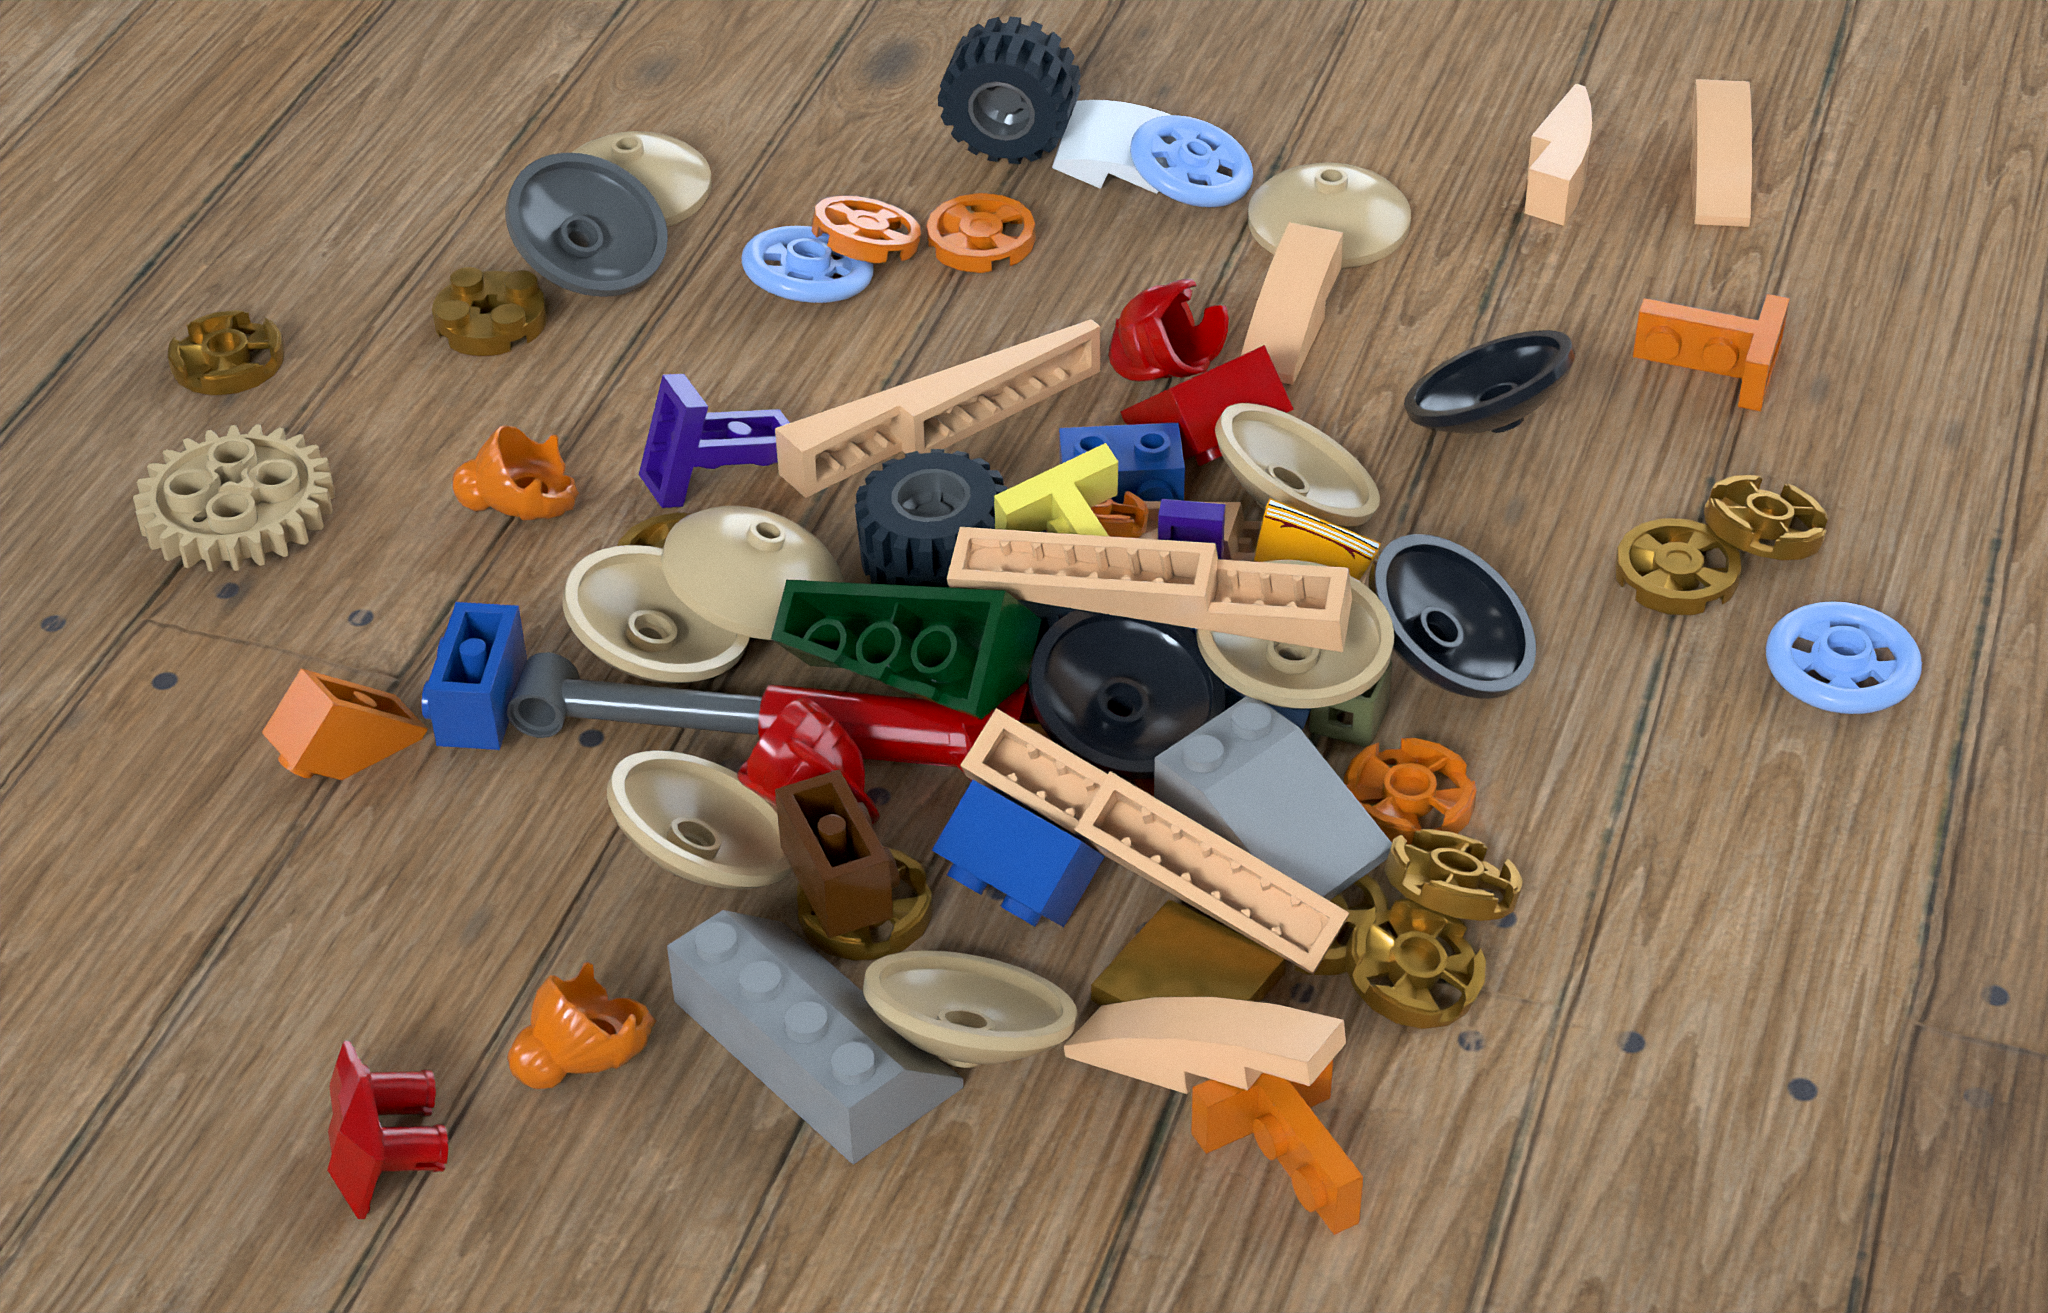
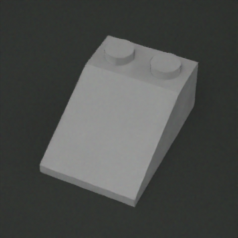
(1272, 796)

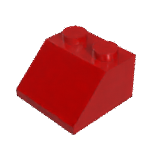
(1202, 400)

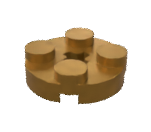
(514, 305)

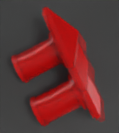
(359, 1142)

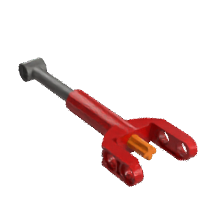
(879, 724)

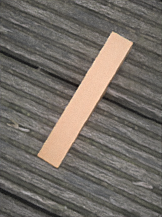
(934, 408)
(1159, 583)
(1154, 841)

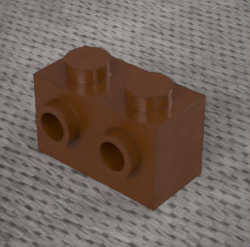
(836, 853)

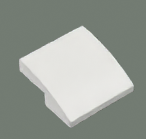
(1100, 142)

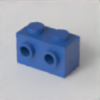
(1146, 455)
(475, 676)
(1018, 854)

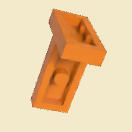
(1715, 342)
(1286, 1131)

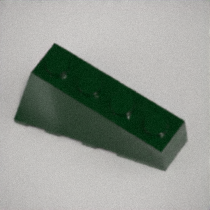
(930, 641)

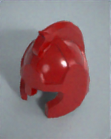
(1160, 336)
(800, 746)

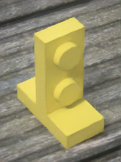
(1061, 496)

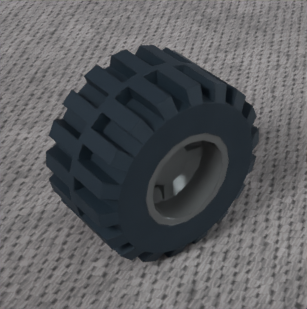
(1009, 90)
(914, 514)

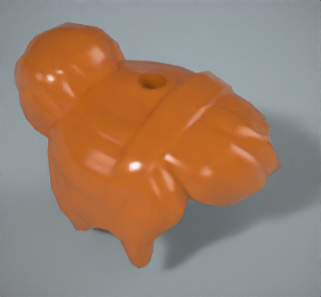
(516, 477)
(577, 1031)

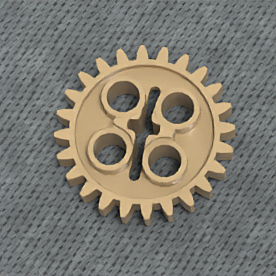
(234, 497)

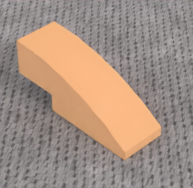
(1721, 153)
(1560, 159)
(1295, 297)

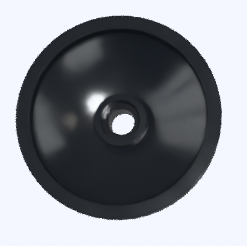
(1491, 383)
(1453, 617)
(1128, 665)

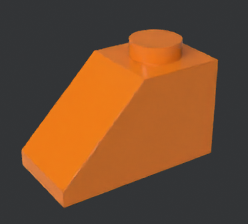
(338, 726)

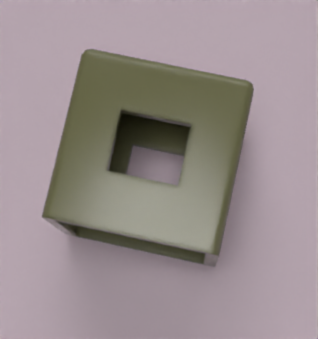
(1368, 714)

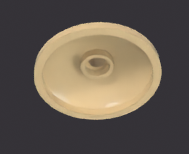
(663, 164)
(1333, 198)
(1295, 465)
(736, 562)
(637, 622)
(1305, 675)
(697, 820)
(968, 1006)

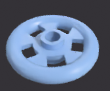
(1191, 161)
(804, 266)
(1844, 657)

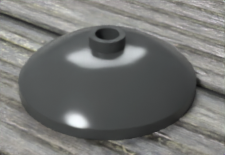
(586, 224)

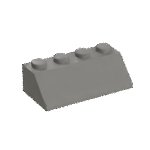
(805, 1031)

